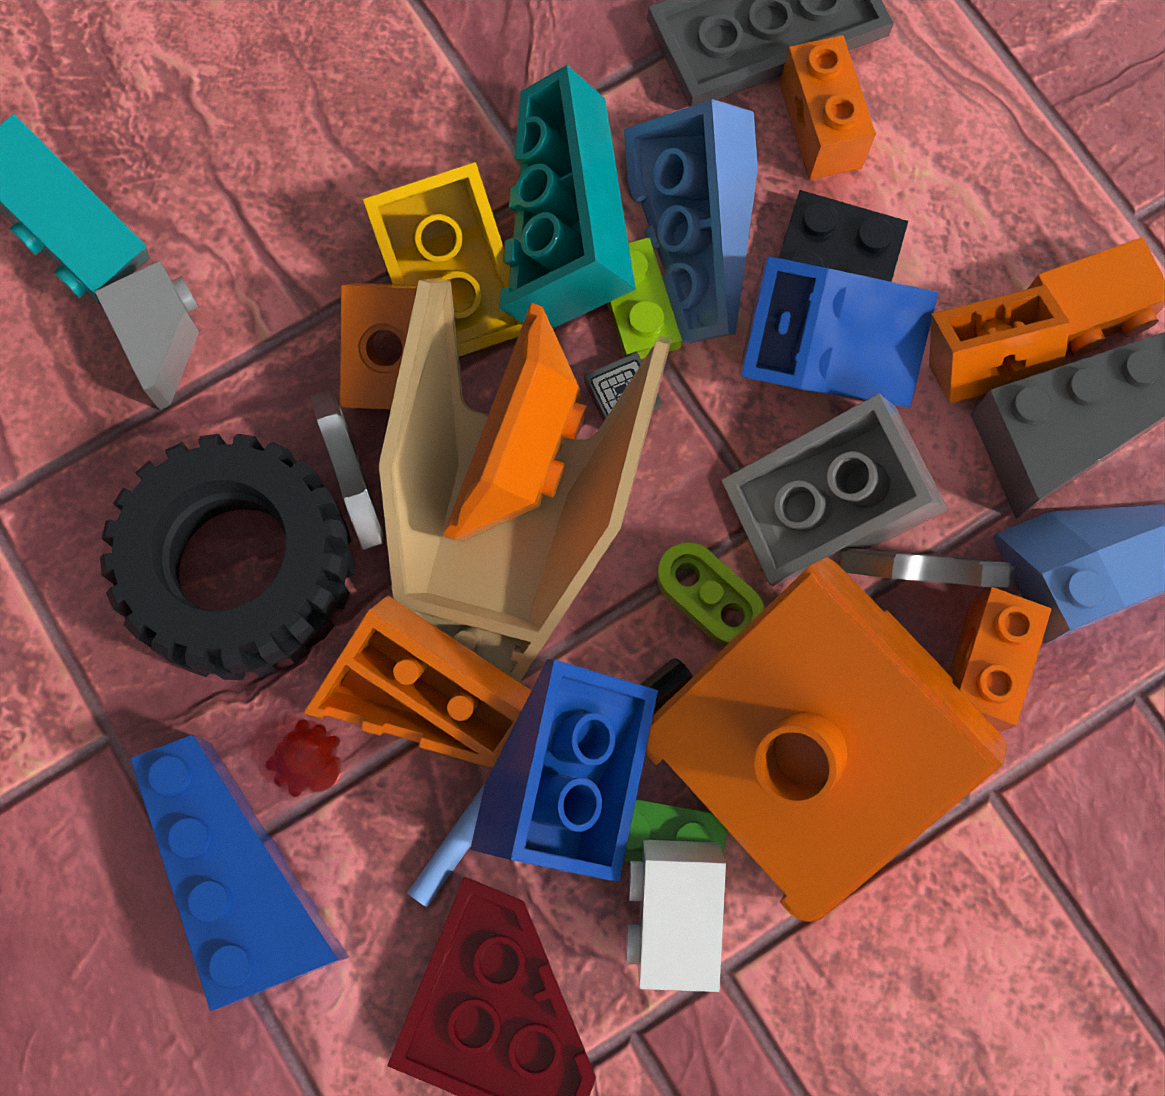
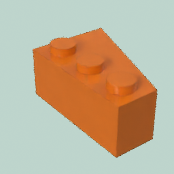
(420, 686)

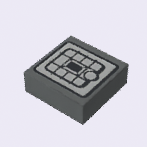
(611, 380)

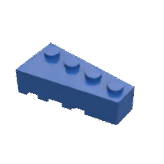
(229, 879)

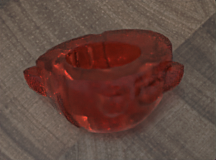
(319, 768)

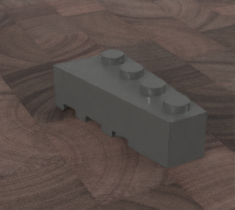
(1070, 418)

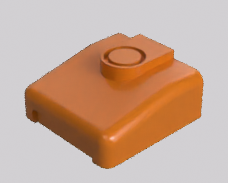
(824, 739)

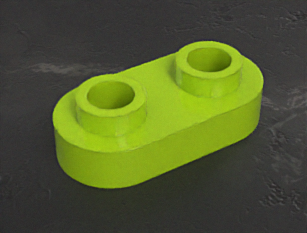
(715, 591)

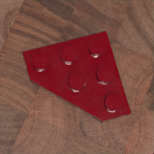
(492, 1008)

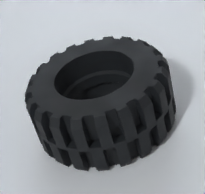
(174, 504)

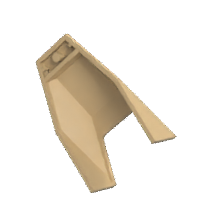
(518, 579)

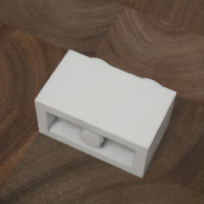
(679, 915)

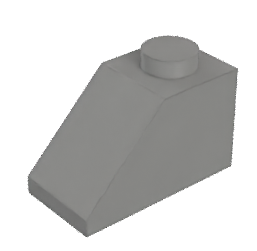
(153, 327)

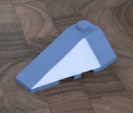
(697, 193)
(1087, 562)

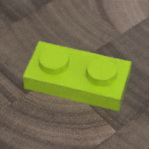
(646, 311)

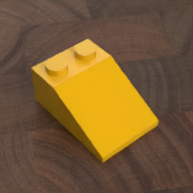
(448, 233)

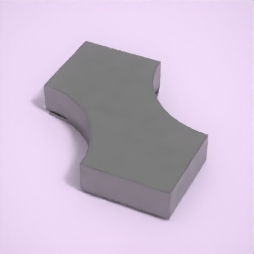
(348, 469)
(927, 567)

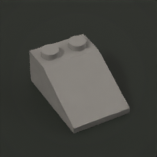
(834, 491)

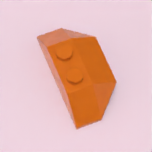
(522, 434)

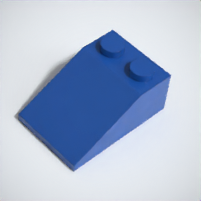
(568, 774)

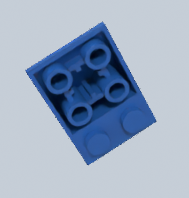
(836, 332)

